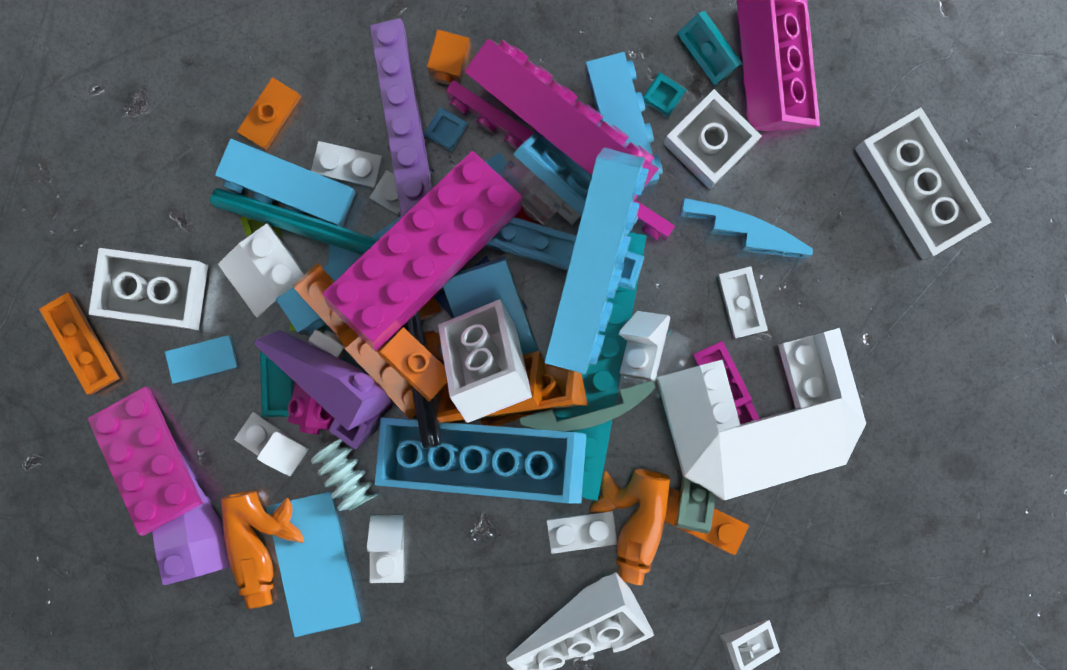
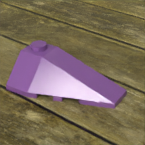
(333, 383)
(191, 542)

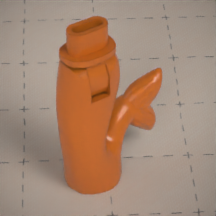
(644, 529)
(245, 551)

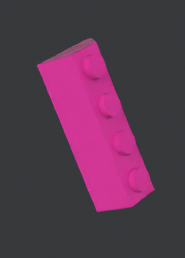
(778, 64)

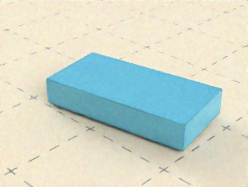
(201, 359)

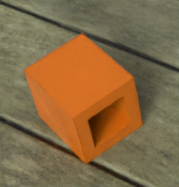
(448, 57)

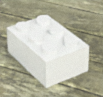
(148, 289)
(483, 361)

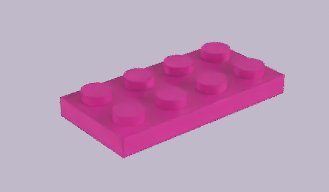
(144, 461)

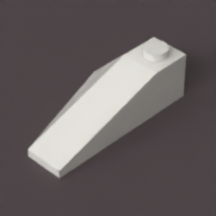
(594, 620)

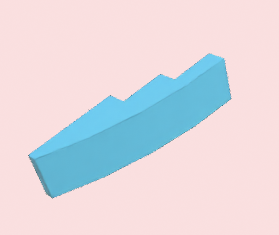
(755, 233)

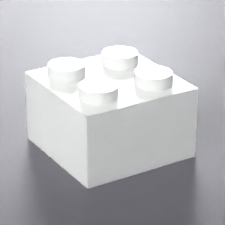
(711, 139)

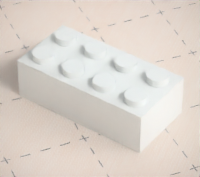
(922, 184)

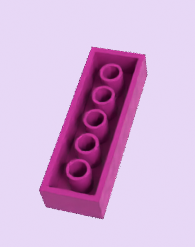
(549, 106)
(423, 250)

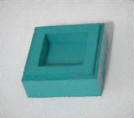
(663, 95)

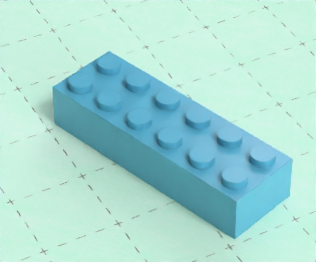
(594, 260)
(483, 461)

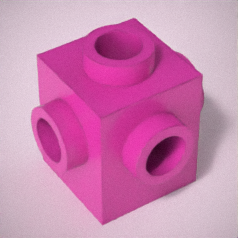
(308, 413)

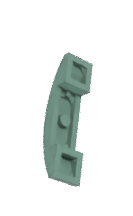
(629, 398)

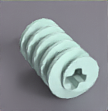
(343, 475)

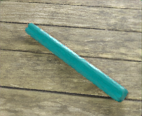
(292, 221)

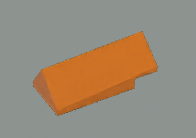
(550, 389)

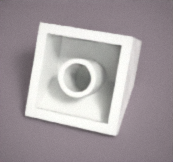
(261, 269)

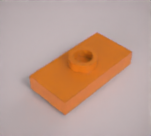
(269, 113)
(415, 364)

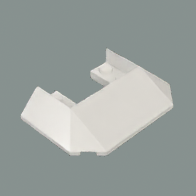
(775, 449)

